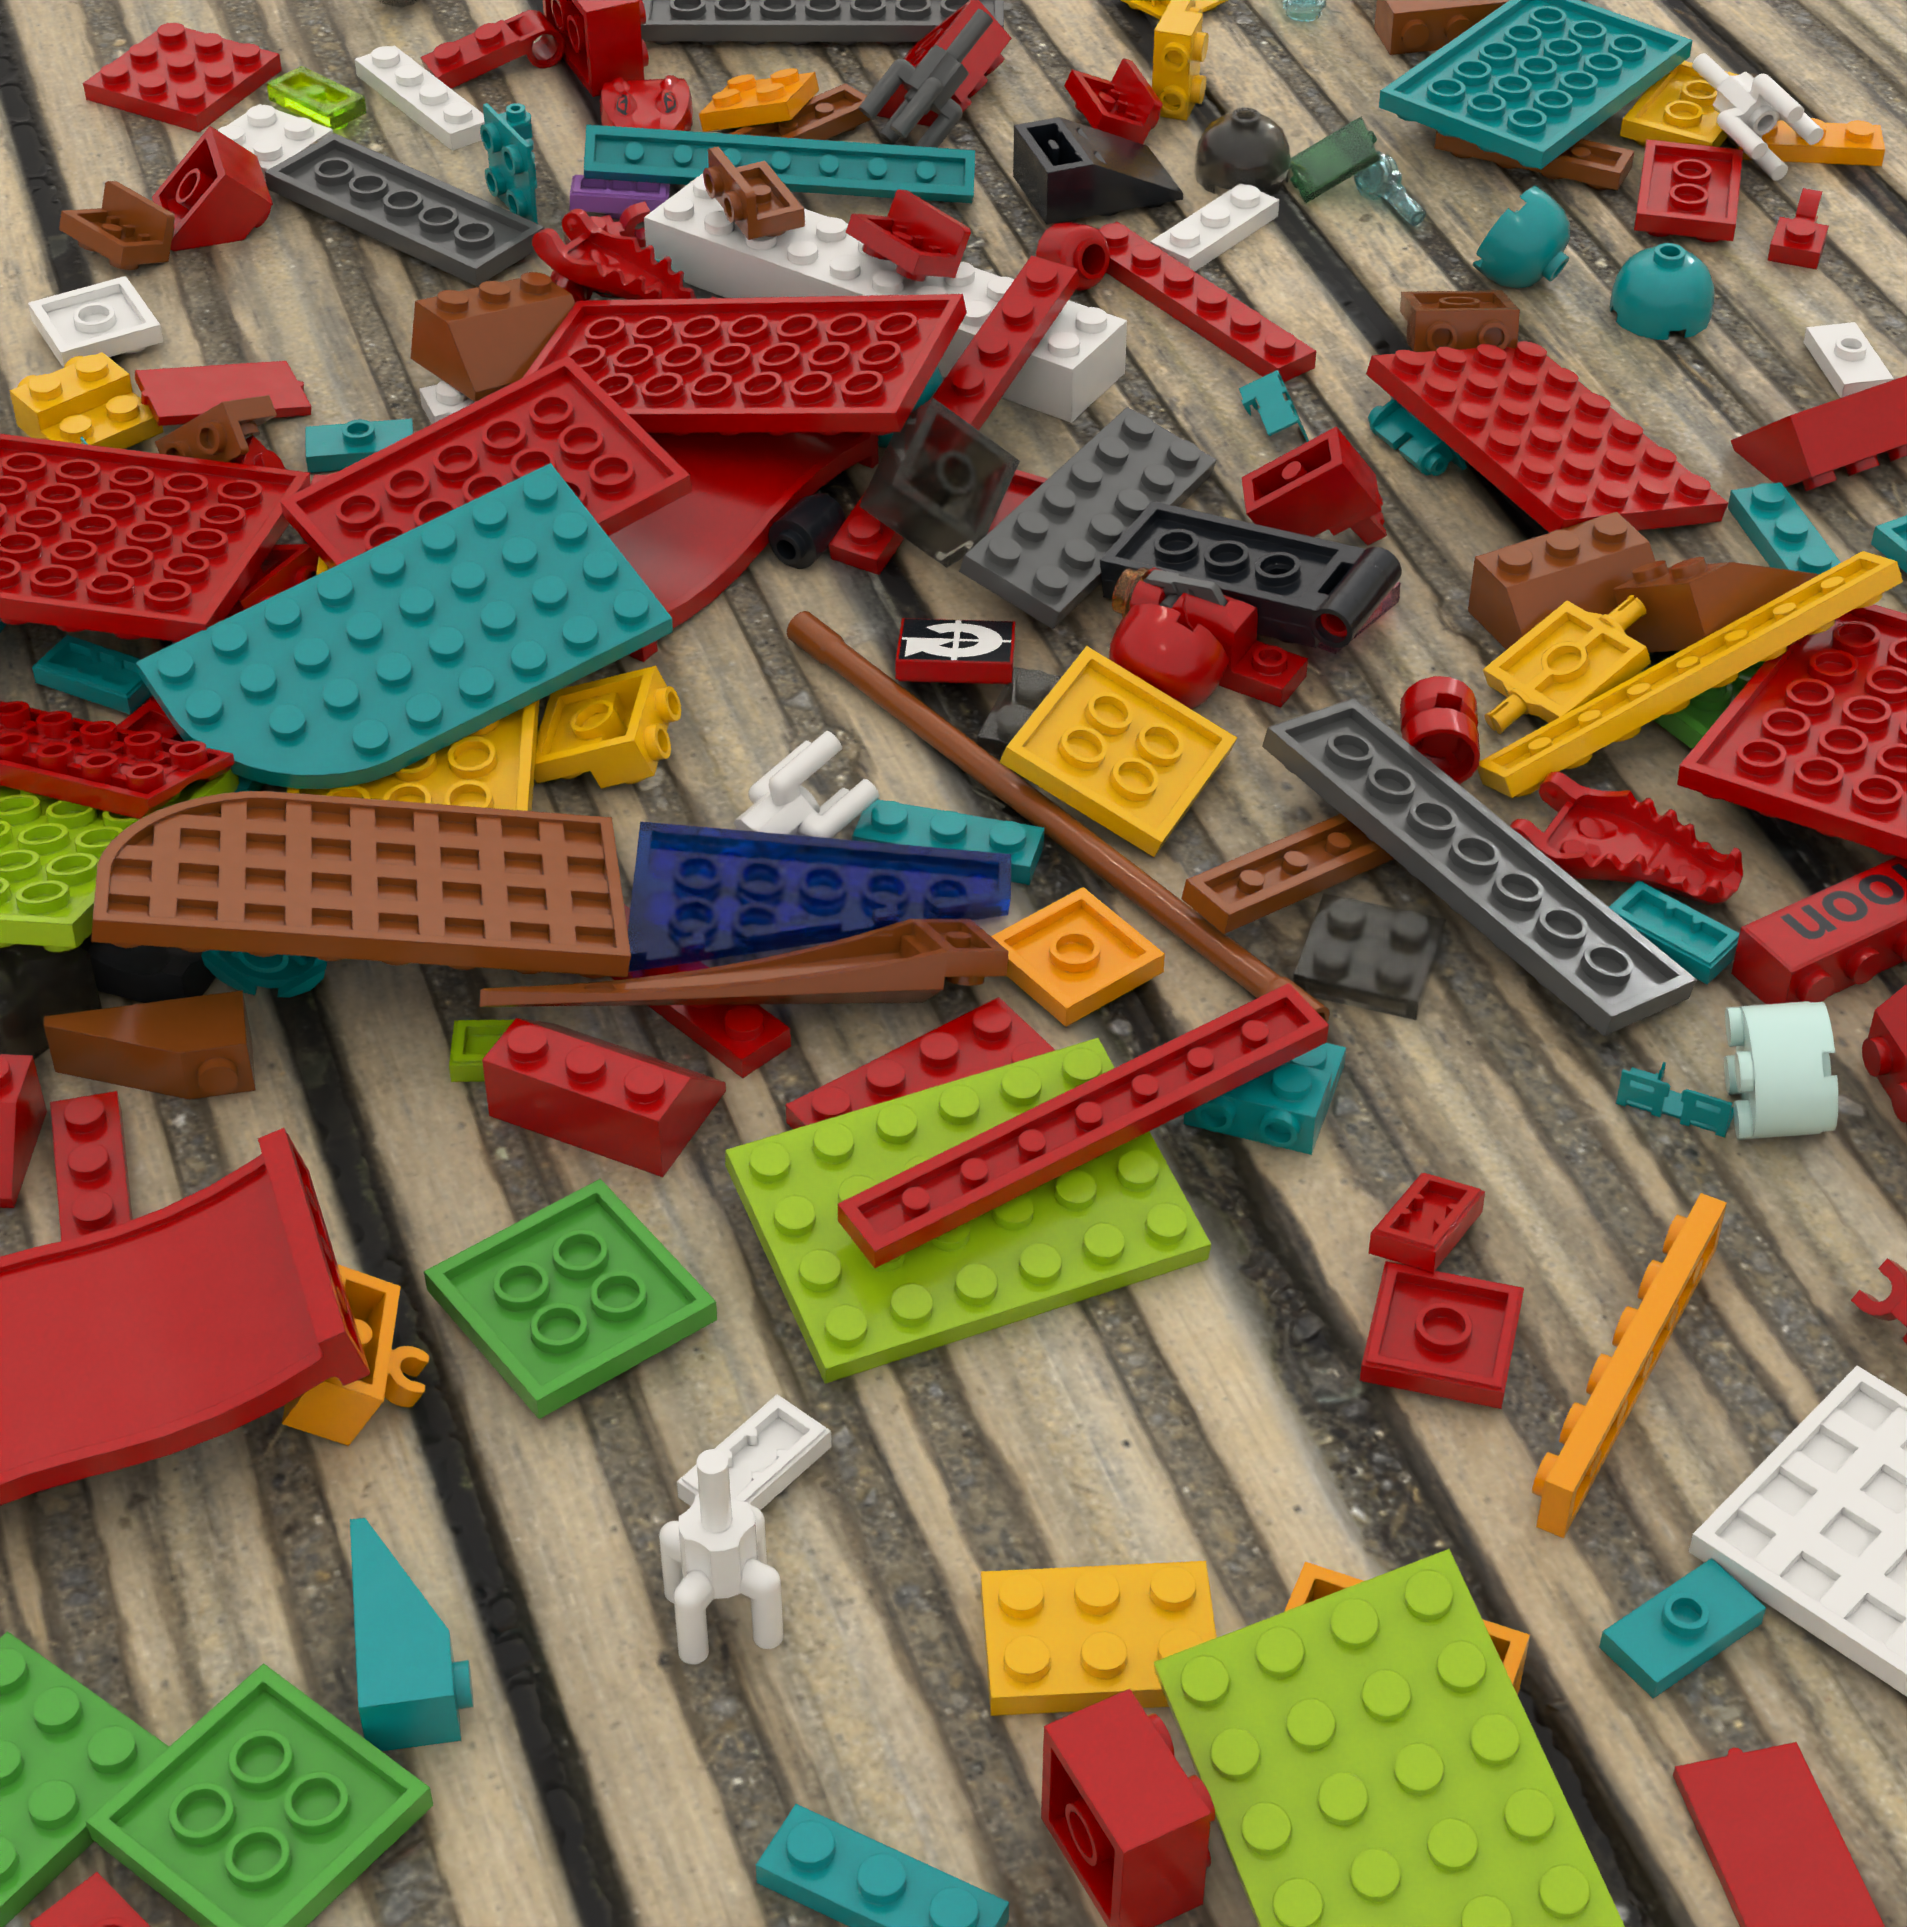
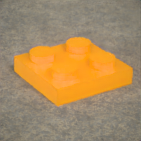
(759, 101)
(1077, 956)

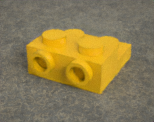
(1177, 59)
(84, 399)
(607, 728)

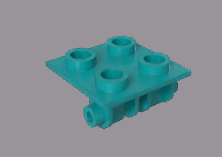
(511, 158)

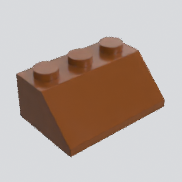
(488, 332)
(1532, 578)

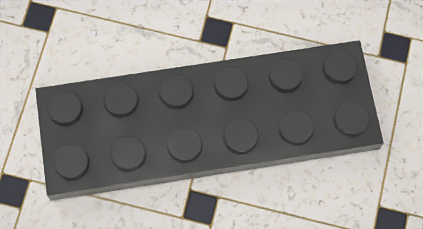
(404, 208)
(1053, 542)

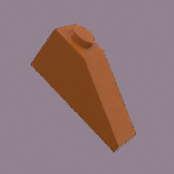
(161, 1047)

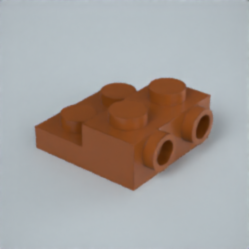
(1459, 319)

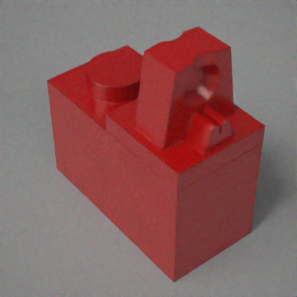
(1317, 490)

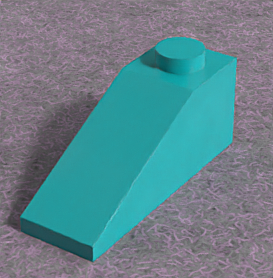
(403, 1654)

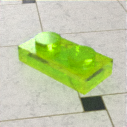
(316, 98)

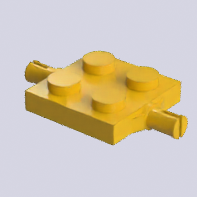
(1565, 663)

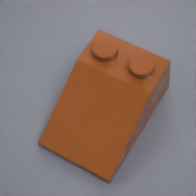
(1699, 598)

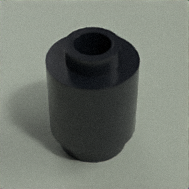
(806, 530)

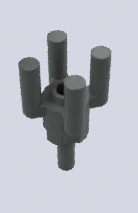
(928, 87)

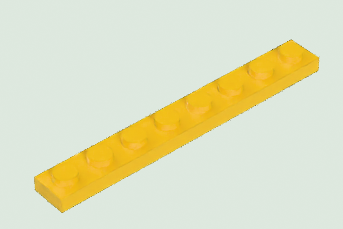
(1701, 666)

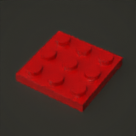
(182, 76)

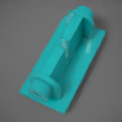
(1423, 450)

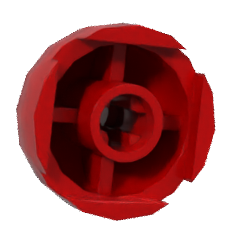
(1169, 654)

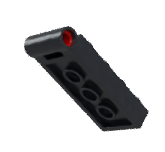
(1299, 583)

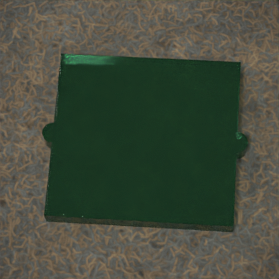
(1334, 159)

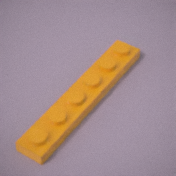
(1619, 1379)

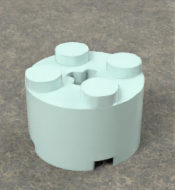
(1781, 1069)

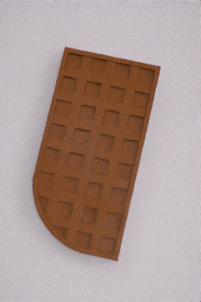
(368, 883)

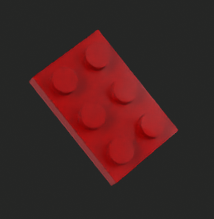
(1689, 191)

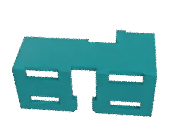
(1273, 409)
(1693, 1108)

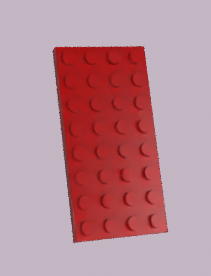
(761, 359)

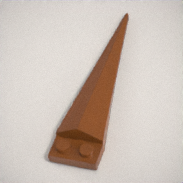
(879, 966)

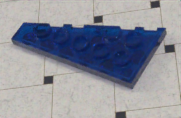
(757, 892)

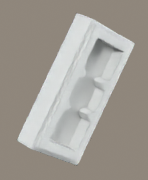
(1846, 357)
(766, 1453)

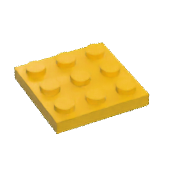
(1118, 750)

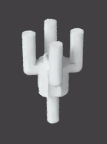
(1751, 109)
(790, 809)
(716, 1555)

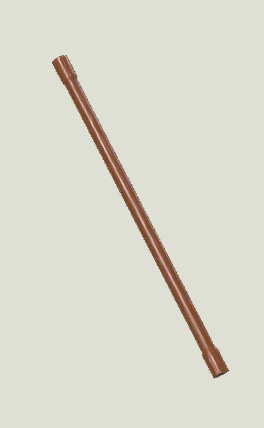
(1131, 881)

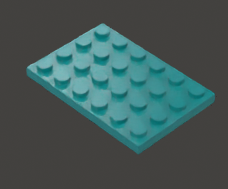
(1535, 77)

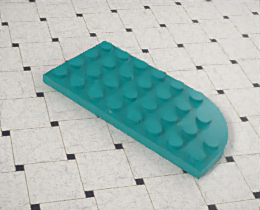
(411, 641)

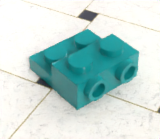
(1279, 1106)

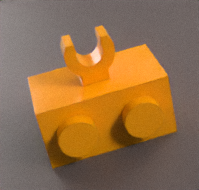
(341, 1410)

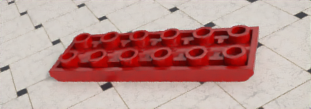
(98, 761)

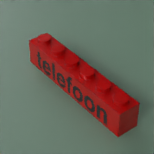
(1827, 938)

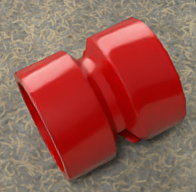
(1442, 724)

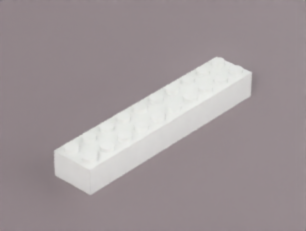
(1061, 378)

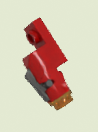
(1253, 666)

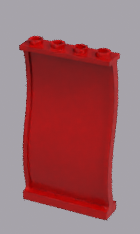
(738, 492)
(170, 1326)

